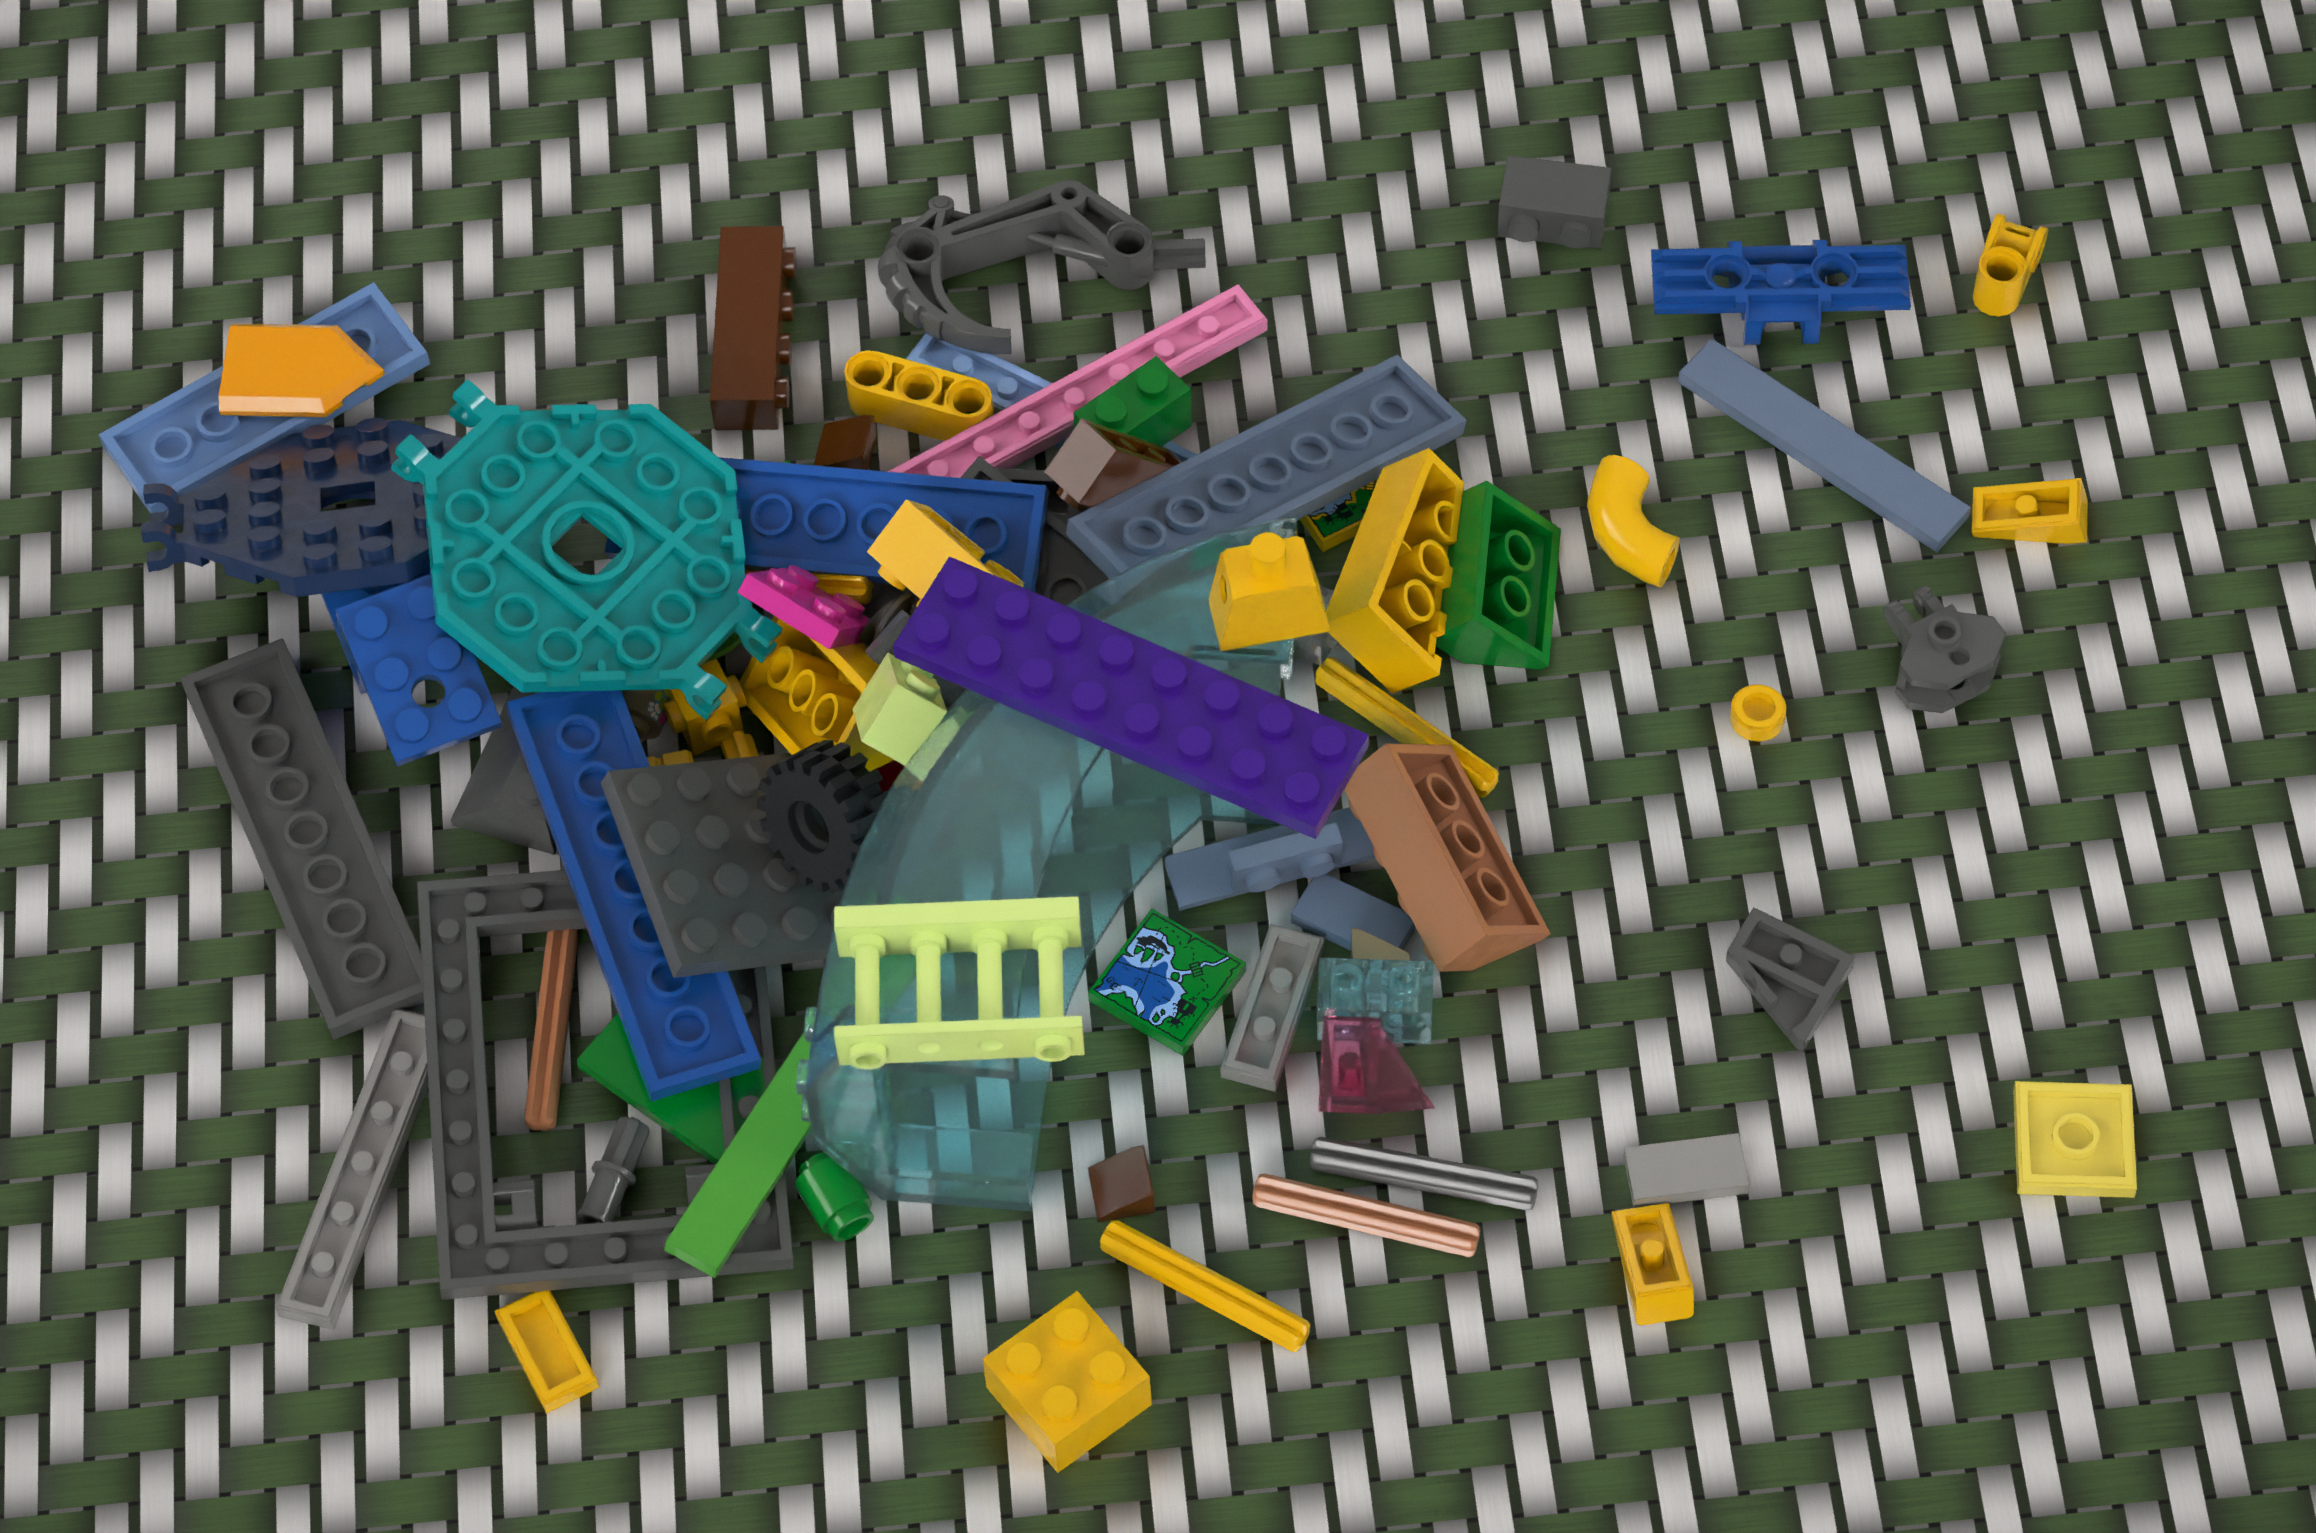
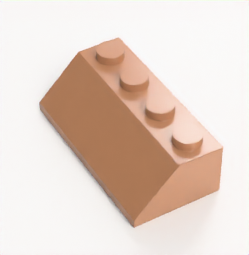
(1443, 856)

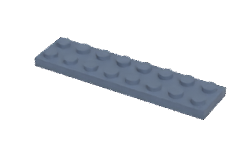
(1273, 468)

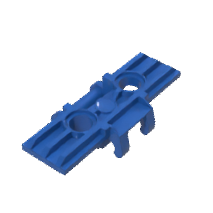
(1780, 283)

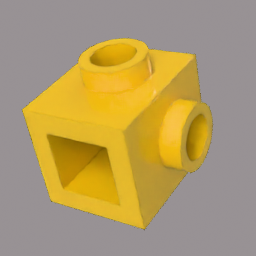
(708, 734)

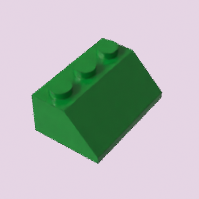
(1500, 583)

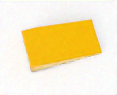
(2032, 512)
(1653, 1264)

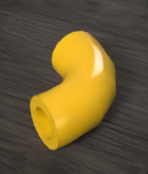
(1621, 525)

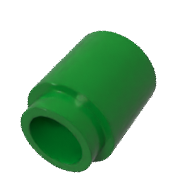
(834, 1197)

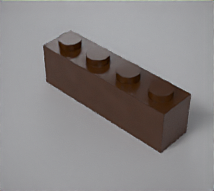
(750, 328)

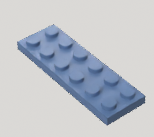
(189, 442)

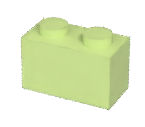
(898, 709)

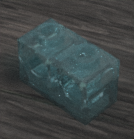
(1383, 989)

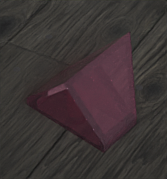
(1364, 1070)

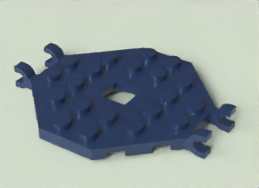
(270, 519)

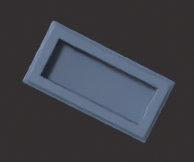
(1335, 907)

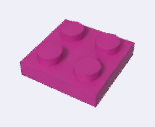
(798, 601)

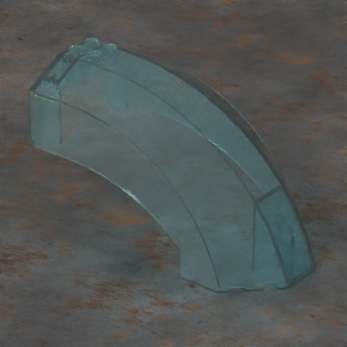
(1006, 814)

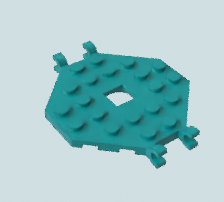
(533, 616)

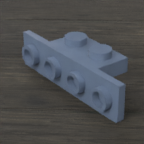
(1265, 860)

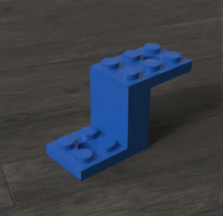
(396, 645)

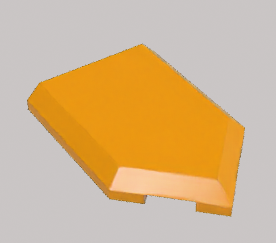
(291, 370)

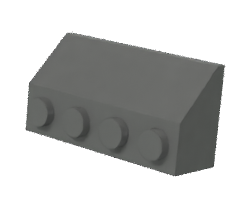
(501, 793)

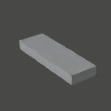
(1272, 1008)

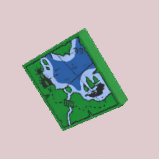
(1167, 982)

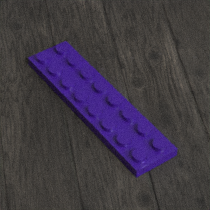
(1132, 697)

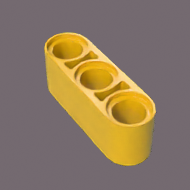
(902, 381)

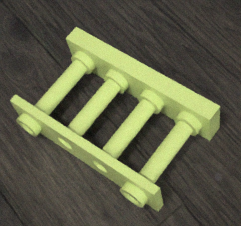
(952, 927)

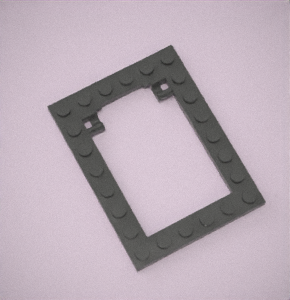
(509, 1252)

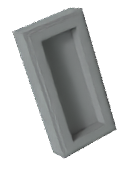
(1686, 1170)

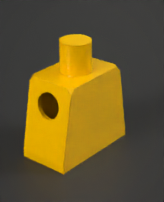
(1266, 593)

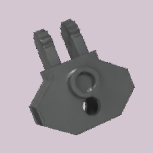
(1943, 652)

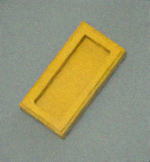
(546, 1349)

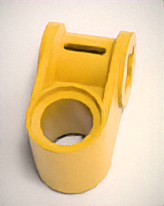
(2006, 265)

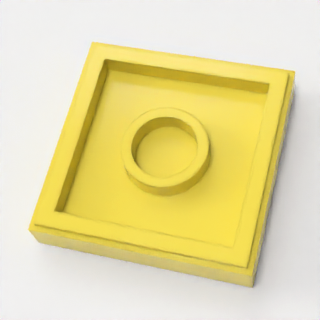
(2074, 1139)

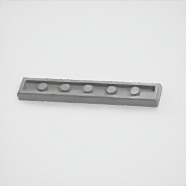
(359, 1176)

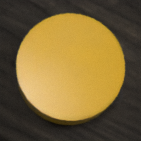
(1757, 712)

